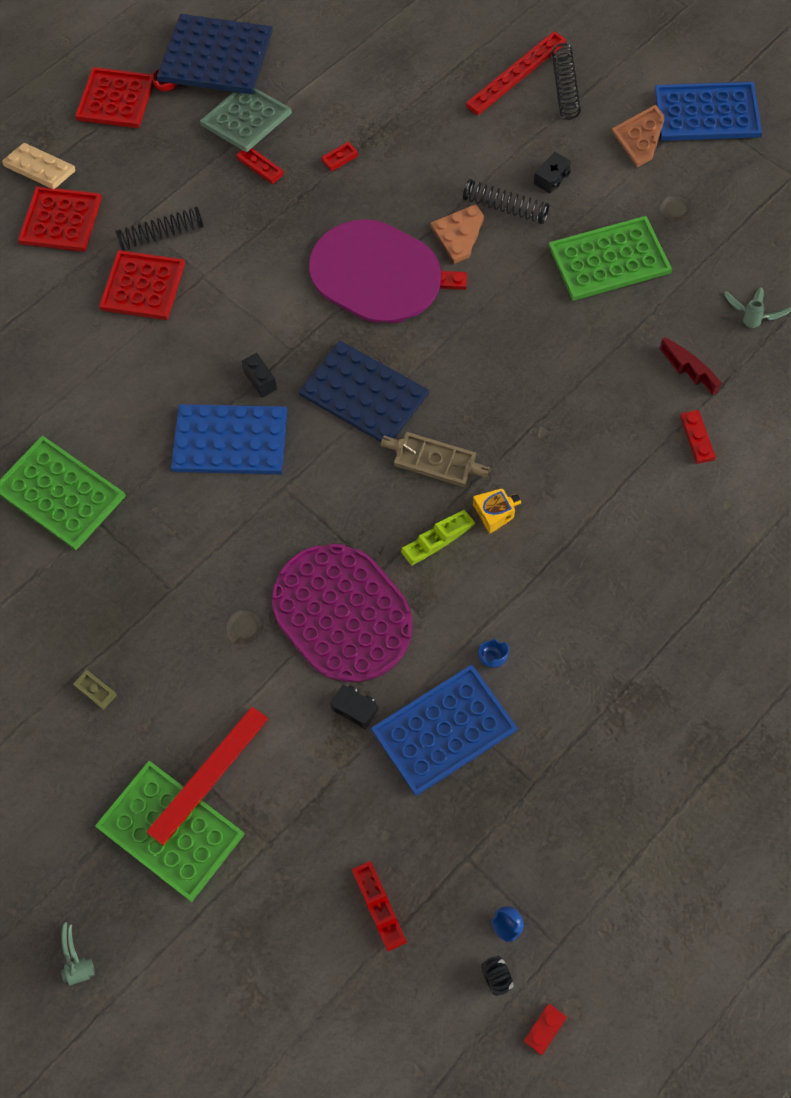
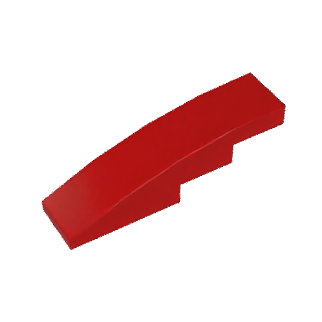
(379, 906)

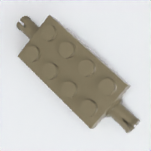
(435, 459)

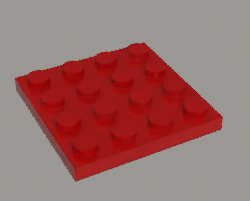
(115, 97)
(60, 219)
(142, 285)

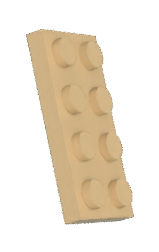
(38, 165)

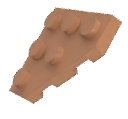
(640, 134)
(459, 232)

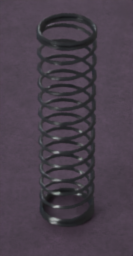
(567, 88)
(541, 218)
(199, 222)

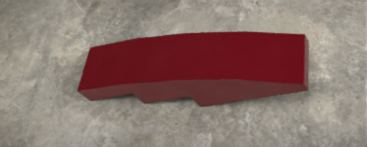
(686, 362)

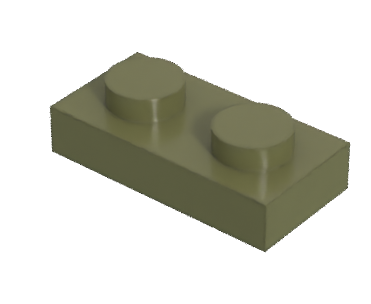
(95, 689)

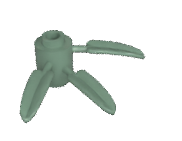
(755, 309)
(79, 969)

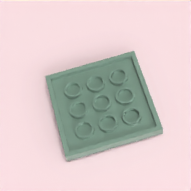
(245, 118)

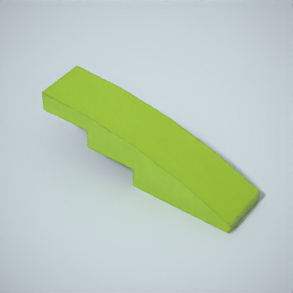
(438, 537)

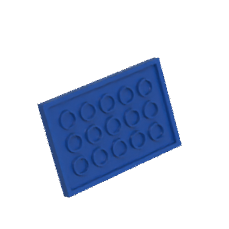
(708, 111)
(229, 439)
(444, 730)

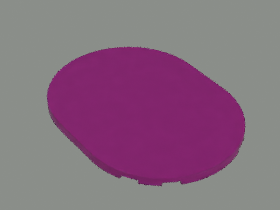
(375, 271)
(342, 613)

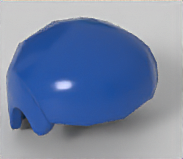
(493, 653)
(507, 923)

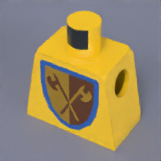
(495, 508)

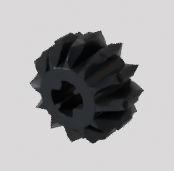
(497, 975)

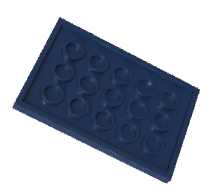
(363, 392)

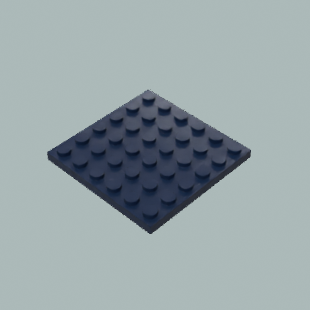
(215, 54)

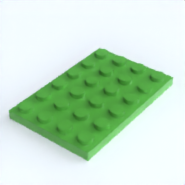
(609, 258)
(59, 492)
(191, 852)

